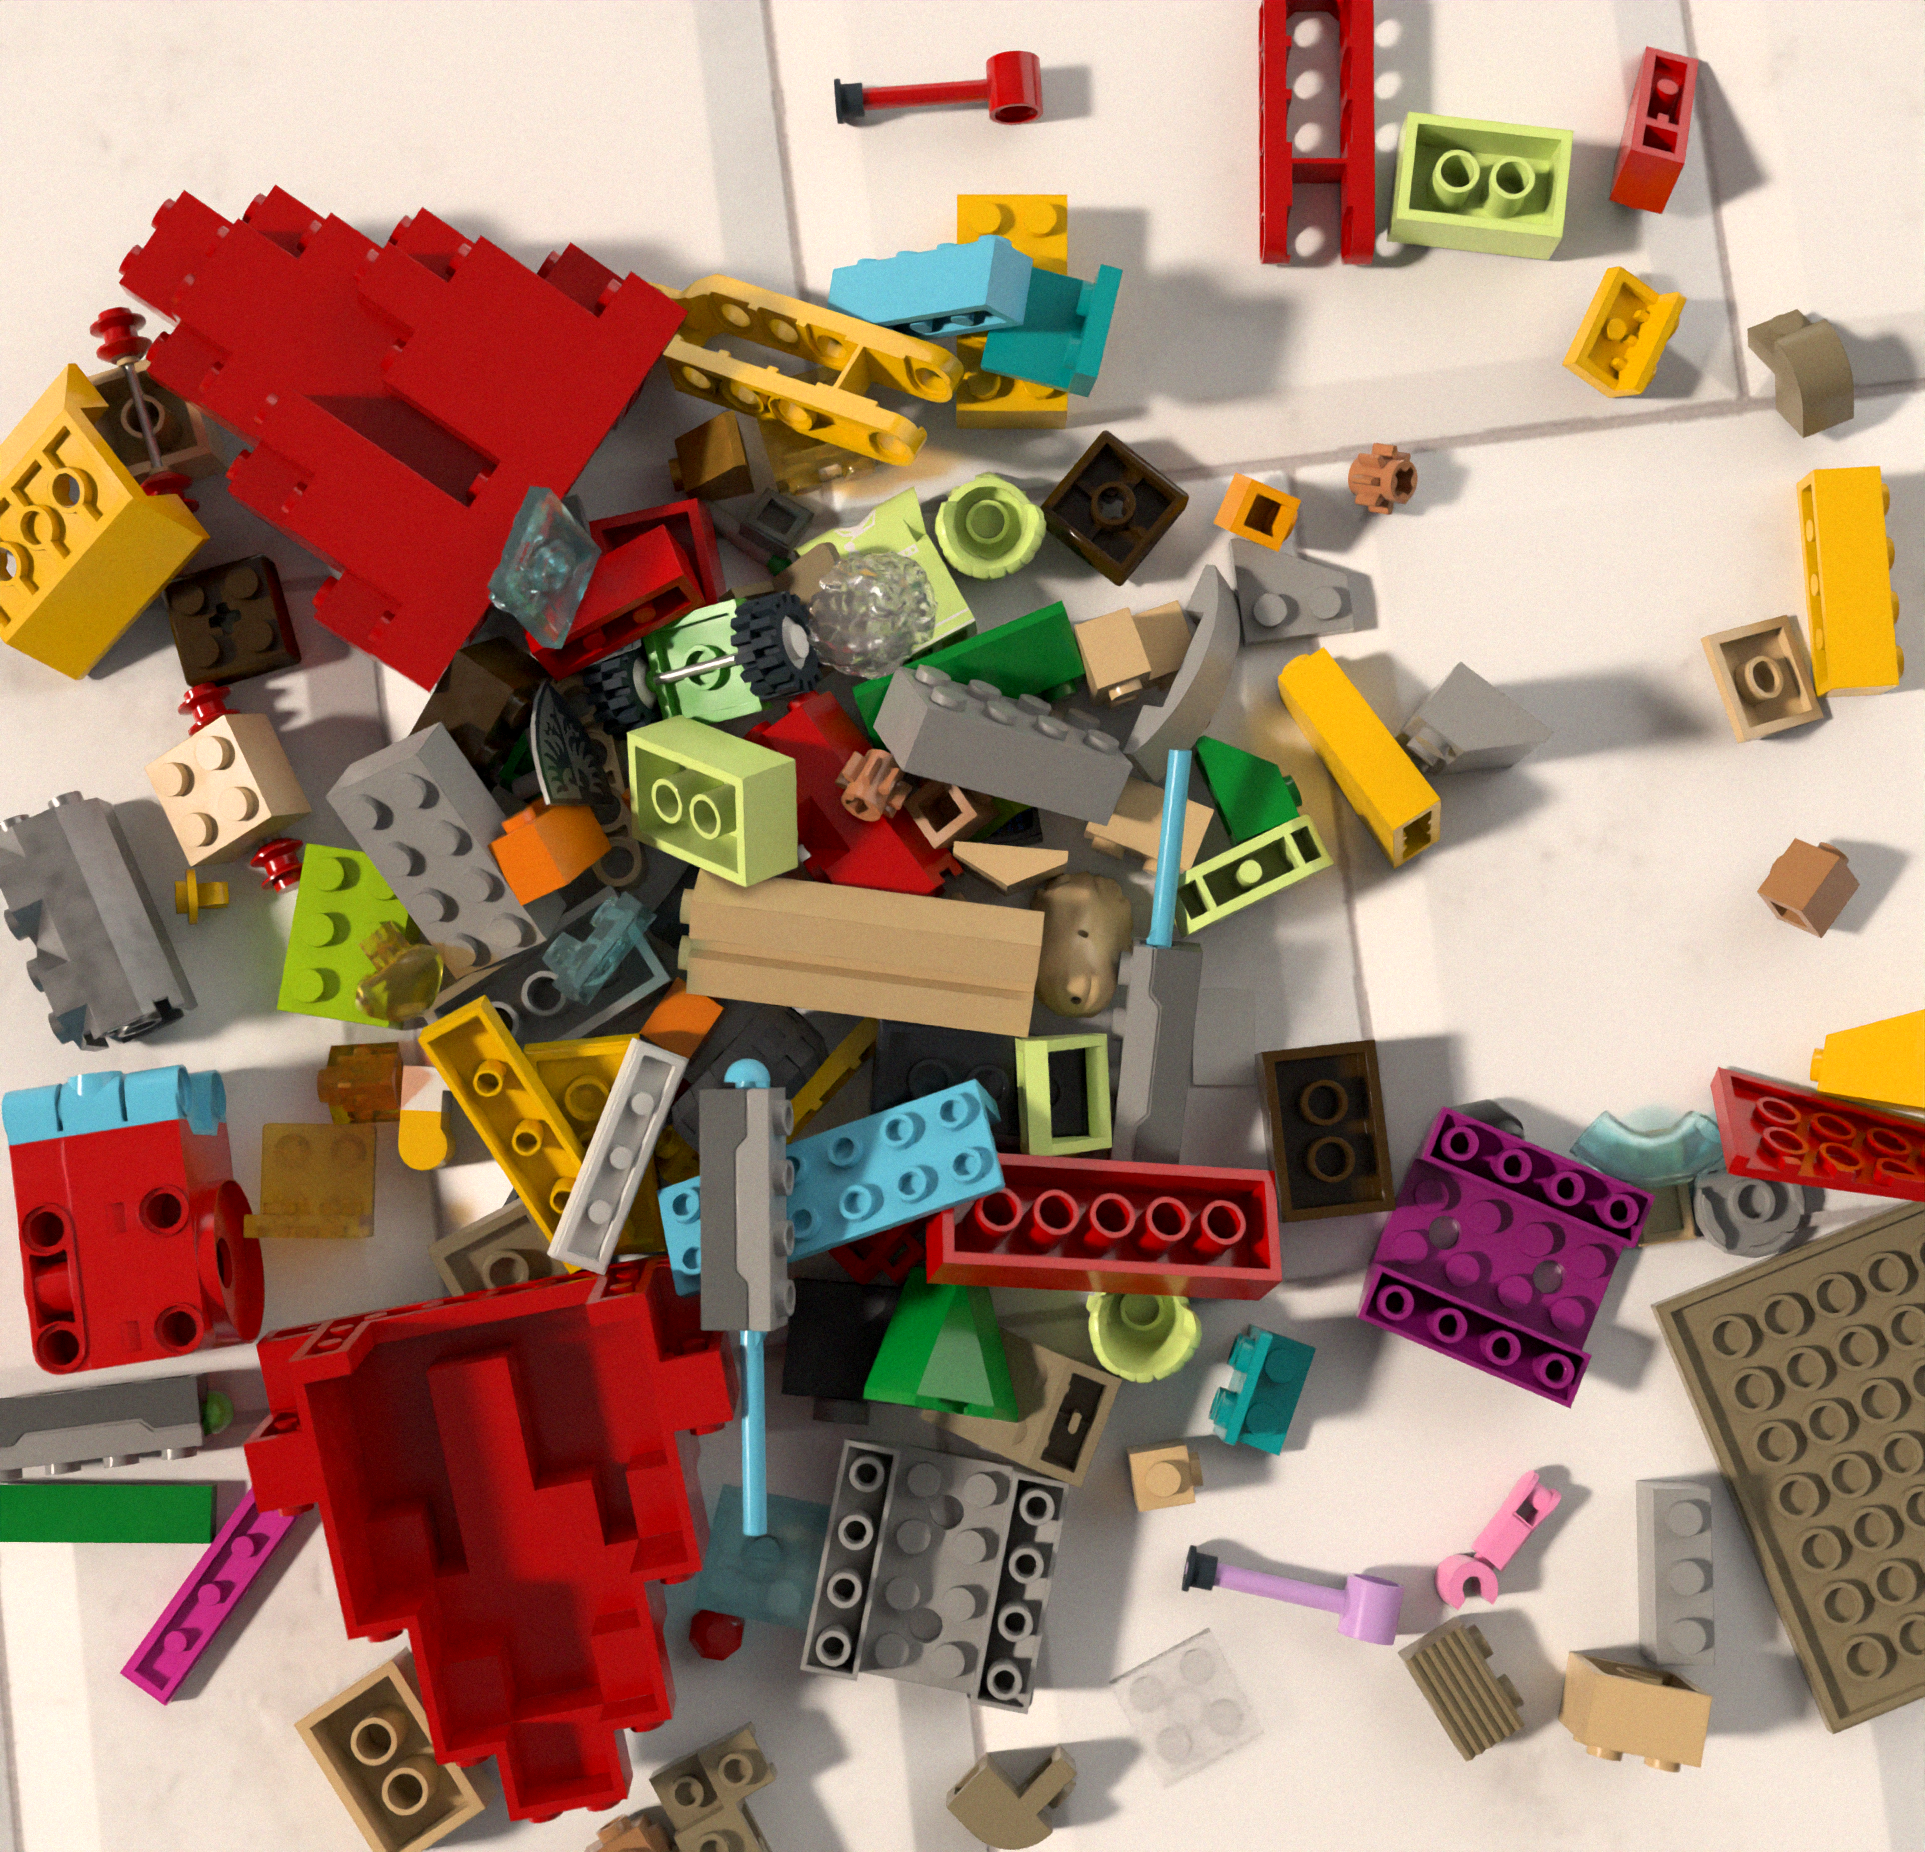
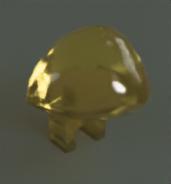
(405, 977)

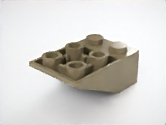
(1059, 1405)

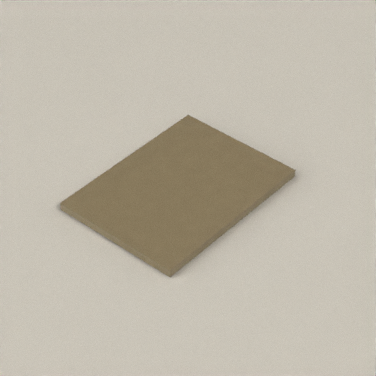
(1818, 1429)

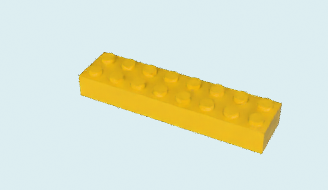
(510, 1110)

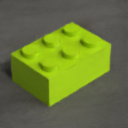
(336, 909)

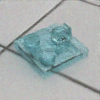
(544, 568)
(588, 965)

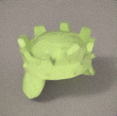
(989, 528)
(1142, 1334)

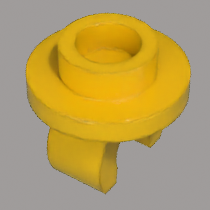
(193, 896)

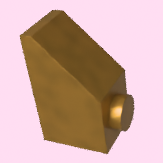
(712, 461)

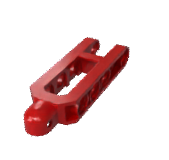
(1356, 130)

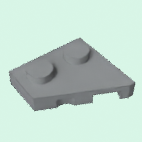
(1287, 596)

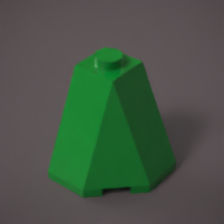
(944, 1353)

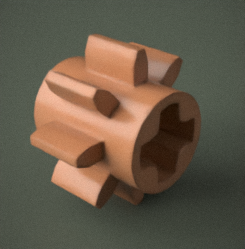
(1382, 478)
(873, 785)

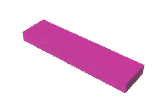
(207, 1599)

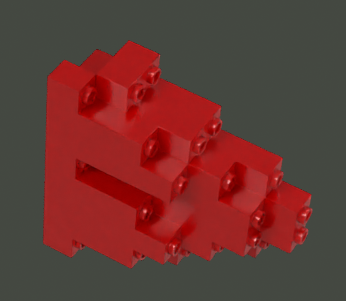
(393, 396)
(514, 1499)

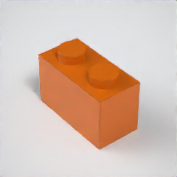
(547, 847)

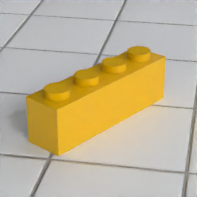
(1849, 582)

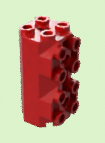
(842, 847)

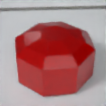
(716, 1634)

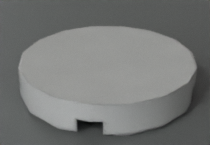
(1746, 1213)

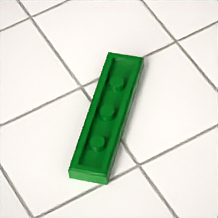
(108, 1512)

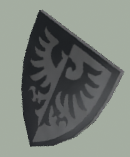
(563, 757)

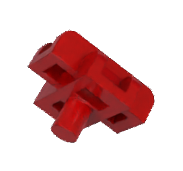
(878, 1250)

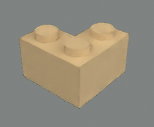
(1131, 653)

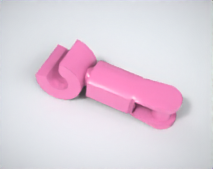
(1496, 1543)

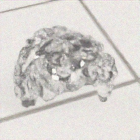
(871, 614)

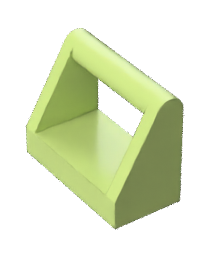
(1035, 1094)

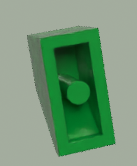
(1245, 790)

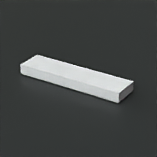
(617, 1156)

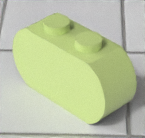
(1249, 874)

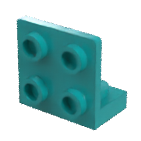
(1060, 332)
(1261, 1390)

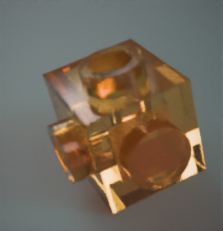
(362, 1083)

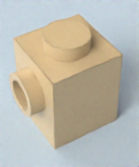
(1163, 1474)

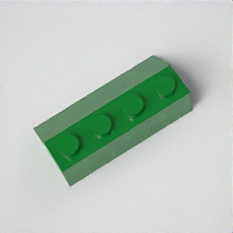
(1020, 657)

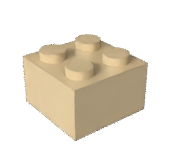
(1634, 1712)

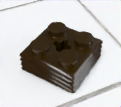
(1109, 473)
(260, 640)

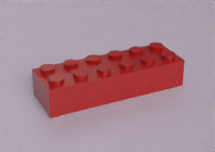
(1113, 1230)

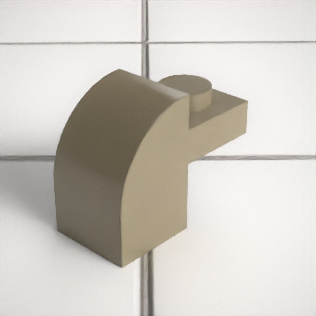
(1809, 368)
(1010, 1813)

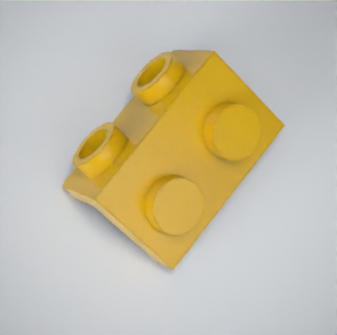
(1623, 334)

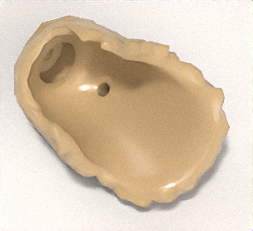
(1081, 942)

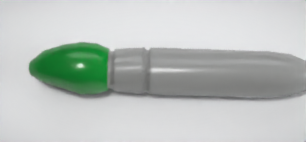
(729, 527)

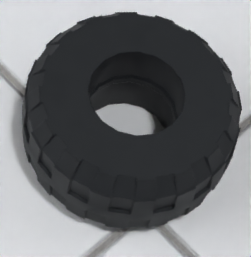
(777, 1039)

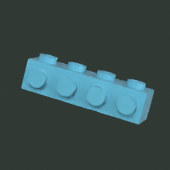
(937, 290)

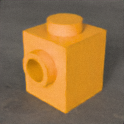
(1258, 512)

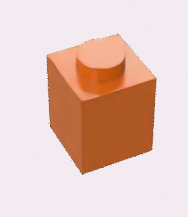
(684, 1021)

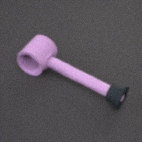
(1366, 1607)

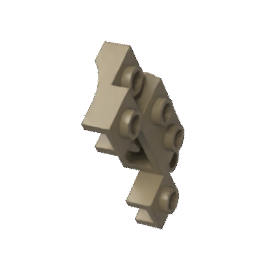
(708, 1793)

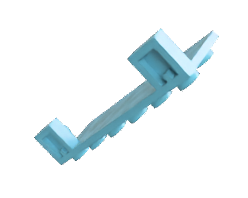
(864, 1177)

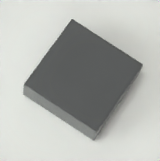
(776, 523)

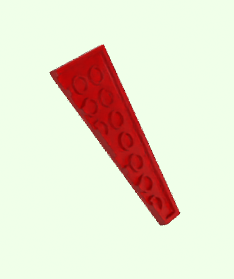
(1816, 1139)

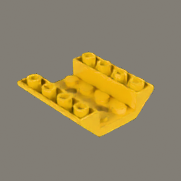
(86, 564)

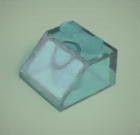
(766, 1574)

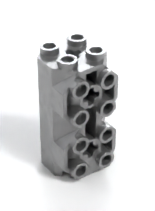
(92, 924)

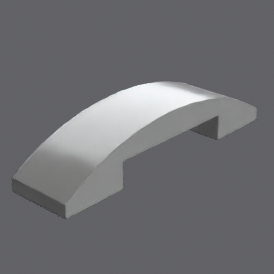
(1198, 682)

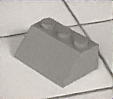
(1469, 727)

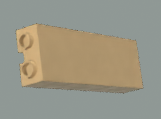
(862, 952)

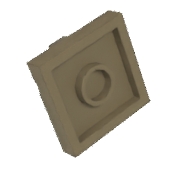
(495, 1252)

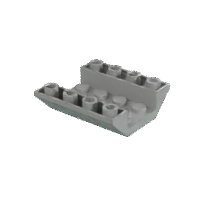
(980, 1576)

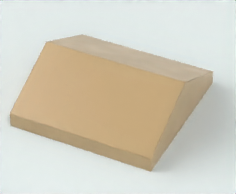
(1761, 679)
(1009, 867)

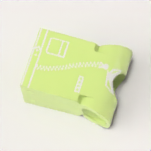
(900, 528)

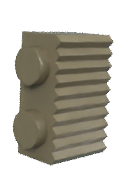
(1462, 1688)

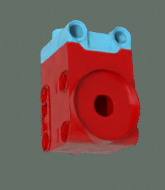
(131, 1219)

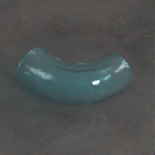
(1650, 1158)

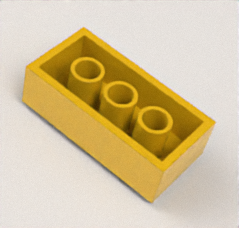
(1040, 230)

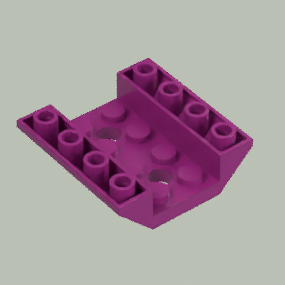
(1511, 1214)

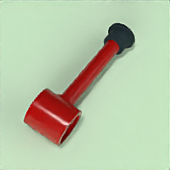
(1010, 89)

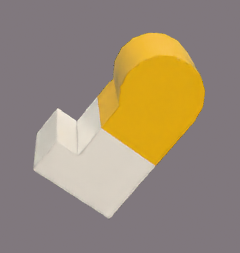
(425, 1119)

